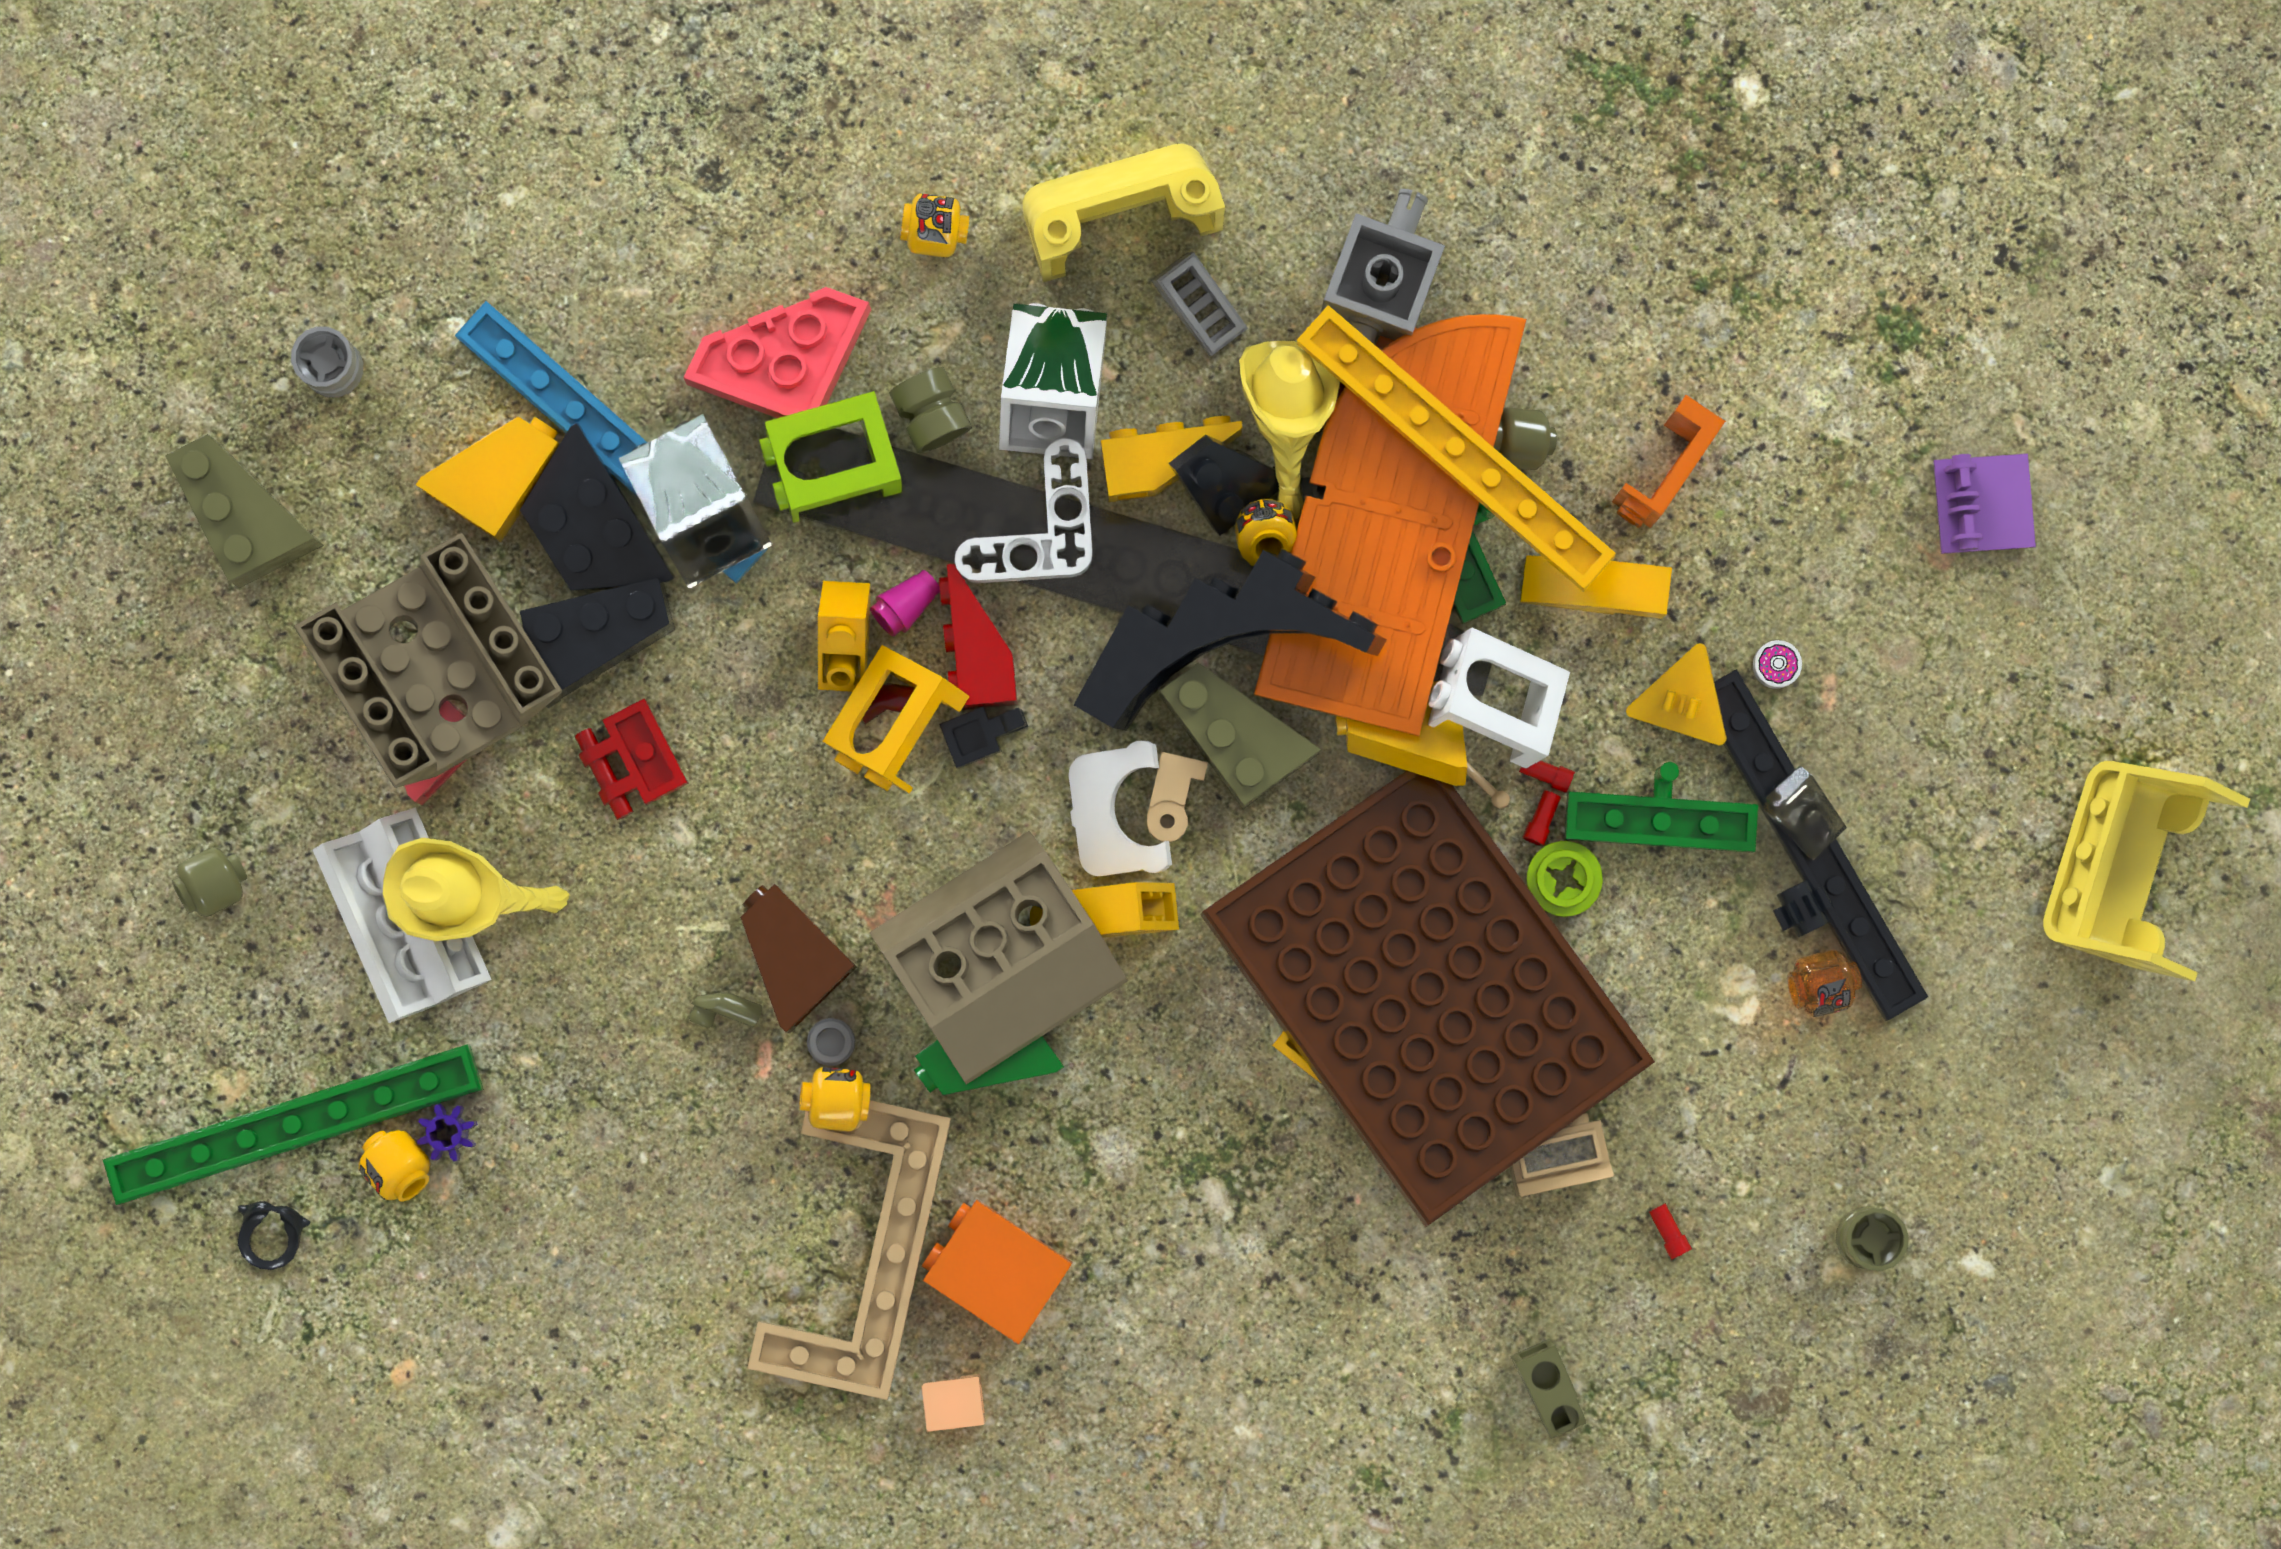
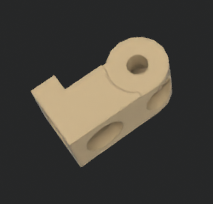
(1166, 811)

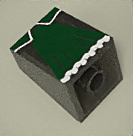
(695, 501)

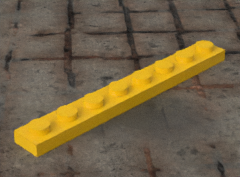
(1456, 448)

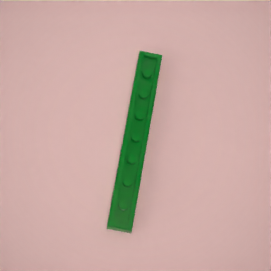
(292, 1124)

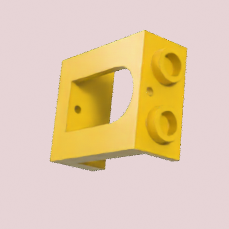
(889, 756)

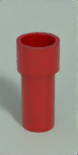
(1558, 777)
(1538, 829)
(1675, 1242)

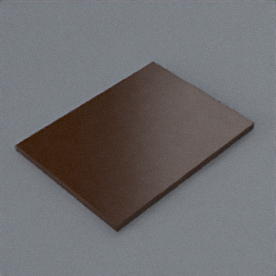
(1427, 990)

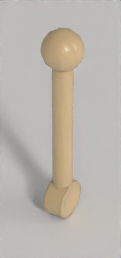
(1499, 799)

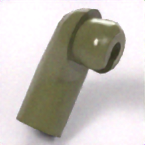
(726, 1005)

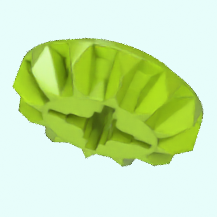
(1586, 873)

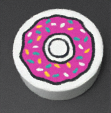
(1777, 664)

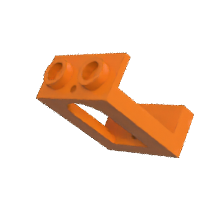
(1697, 427)

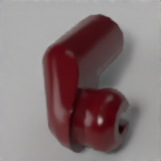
(889, 697)

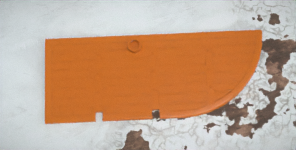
(1392, 532)

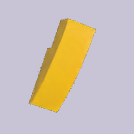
(1617, 589)

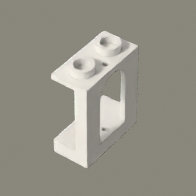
(1453, 701)

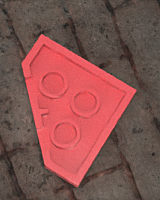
(783, 356)

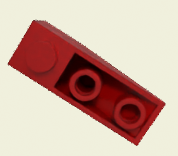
(981, 655)

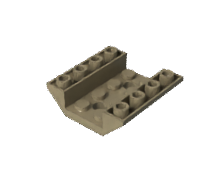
(463, 651)
(1011, 976)

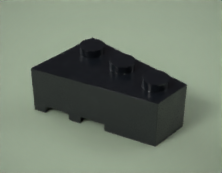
(597, 631)

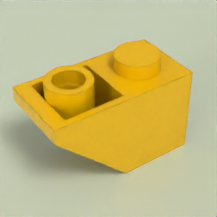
(843, 634)

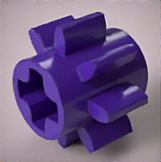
(436, 1125)

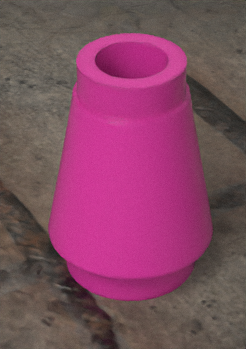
(904, 603)

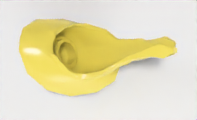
(1290, 404)
(453, 893)

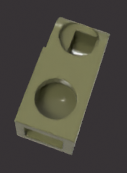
(1549, 1387)

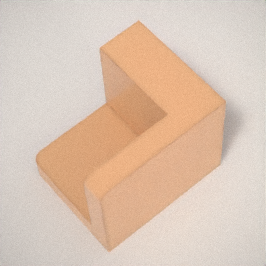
(953, 1403)

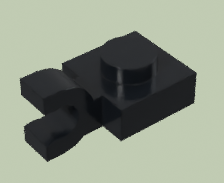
(975, 735)

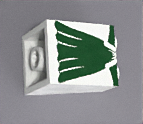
(1052, 378)

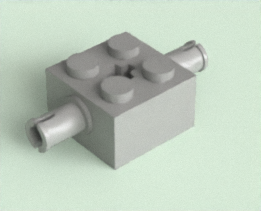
(1388, 250)

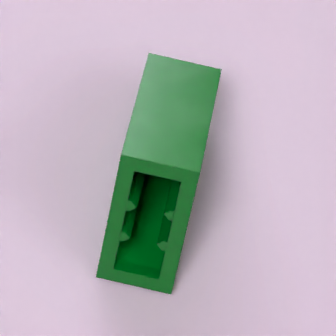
(1030, 1062)

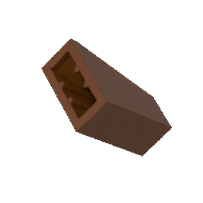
(792, 954)

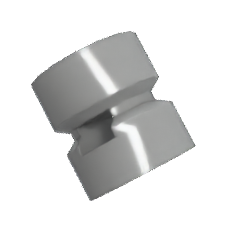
(327, 362)

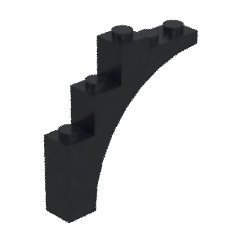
(1149, 650)

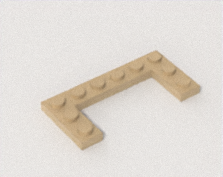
(871, 1357)

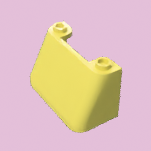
(1169, 173)

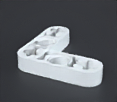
(1046, 545)

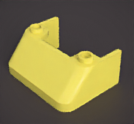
(2115, 858)

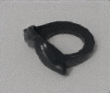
(253, 1216)

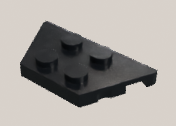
(589, 521)

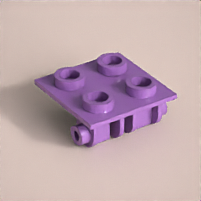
(1984, 503)

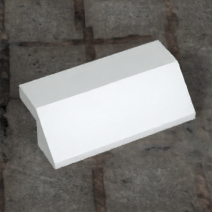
(403, 969)

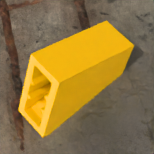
(494, 475)
(1434, 754)
(1127, 908)

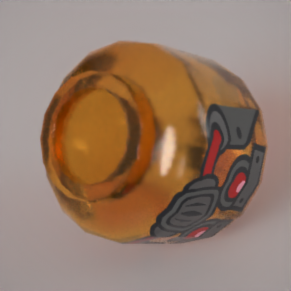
(1824, 983)

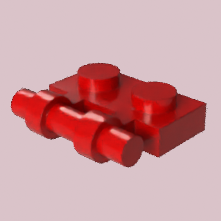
(644, 752)

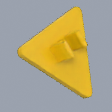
(1684, 699)

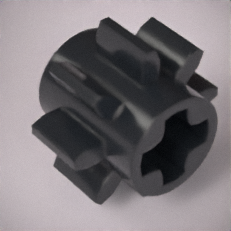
(1803, 908)

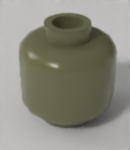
(1525, 438)
(209, 882)

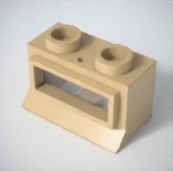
(1564, 1160)

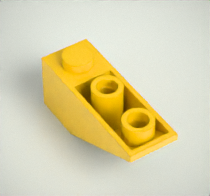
(1139, 464)

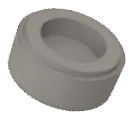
(831, 1042)

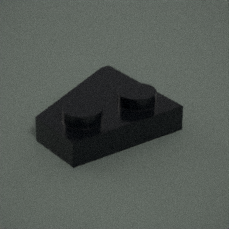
(1223, 480)

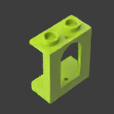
(802, 494)

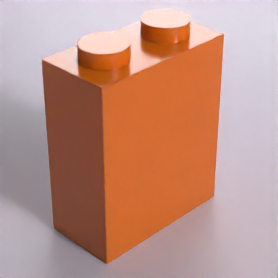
(995, 1270)

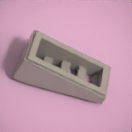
(1202, 278)

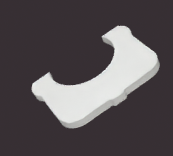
(1093, 789)

